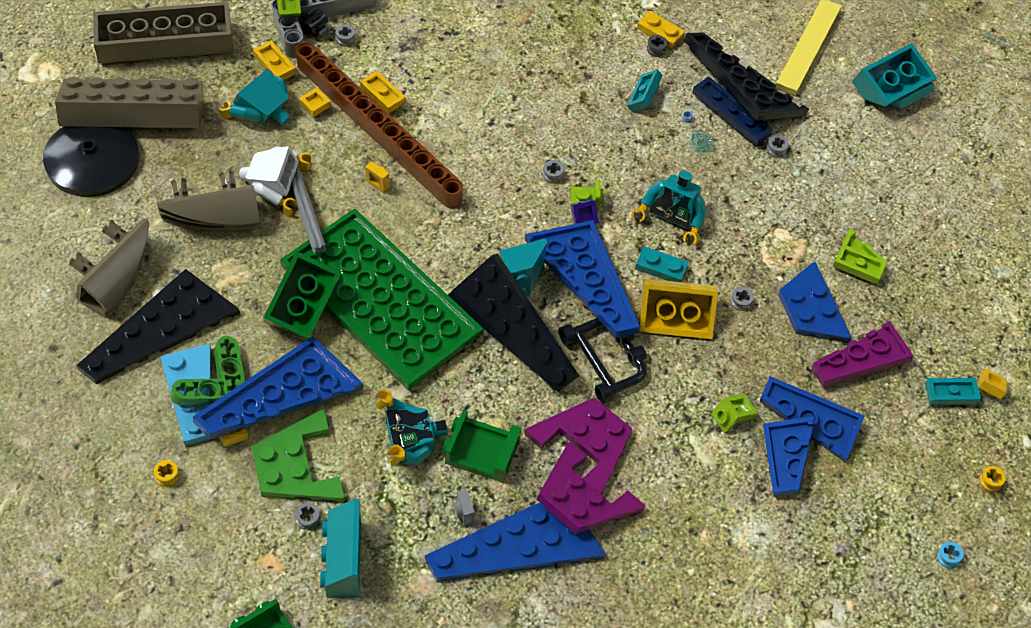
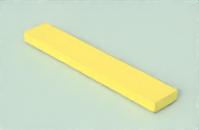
(808, 47)

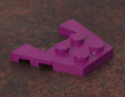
(593, 431)
(578, 502)

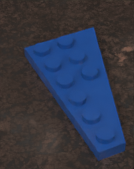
(585, 267)
(515, 543)

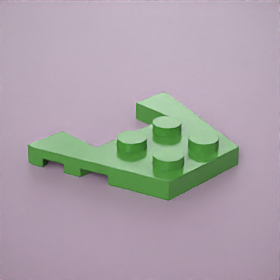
(284, 465)

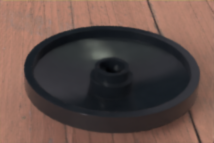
(90, 159)

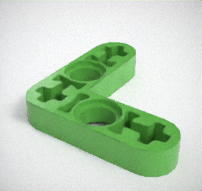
(220, 386)

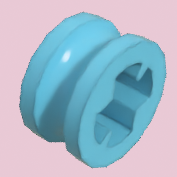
(957, 552)

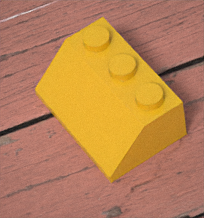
(678, 308)

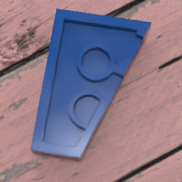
(787, 453)

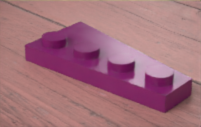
(869, 355)

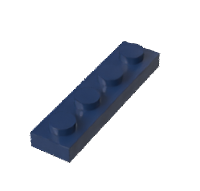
(730, 110)

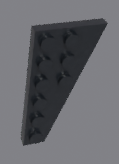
(746, 84)
(161, 323)

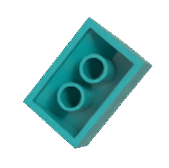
(894, 76)
(342, 551)

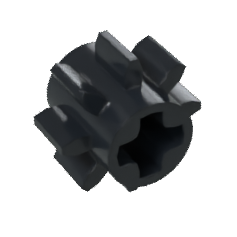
(314, 22)

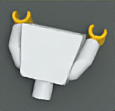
(273, 173)

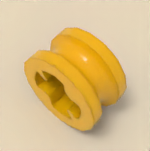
(997, 474)
(168, 480)

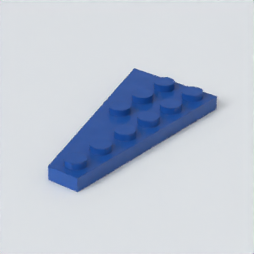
(287, 385)

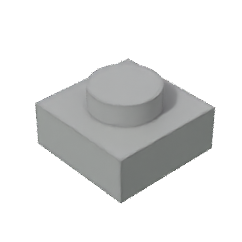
(463, 508)

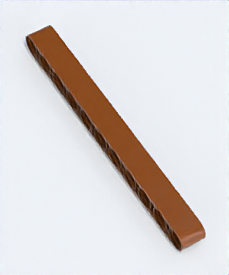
(380, 125)

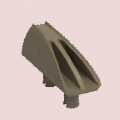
(213, 211)
(112, 277)

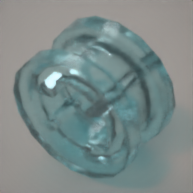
(702, 135)

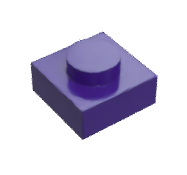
(584, 211)

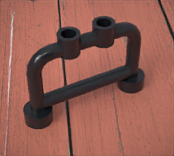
(635, 355)

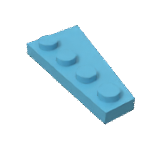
(189, 364)

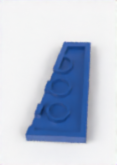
(833, 425)

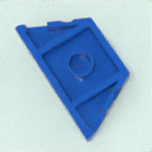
(812, 306)

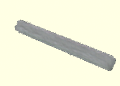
(307, 214)

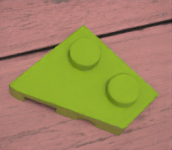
(859, 259)

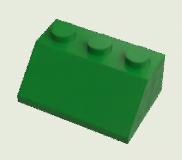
(301, 296)

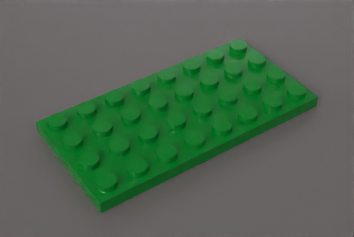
(389, 301)

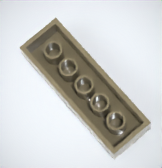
(162, 32)
(130, 103)

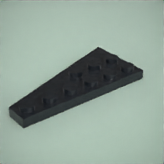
(507, 314)

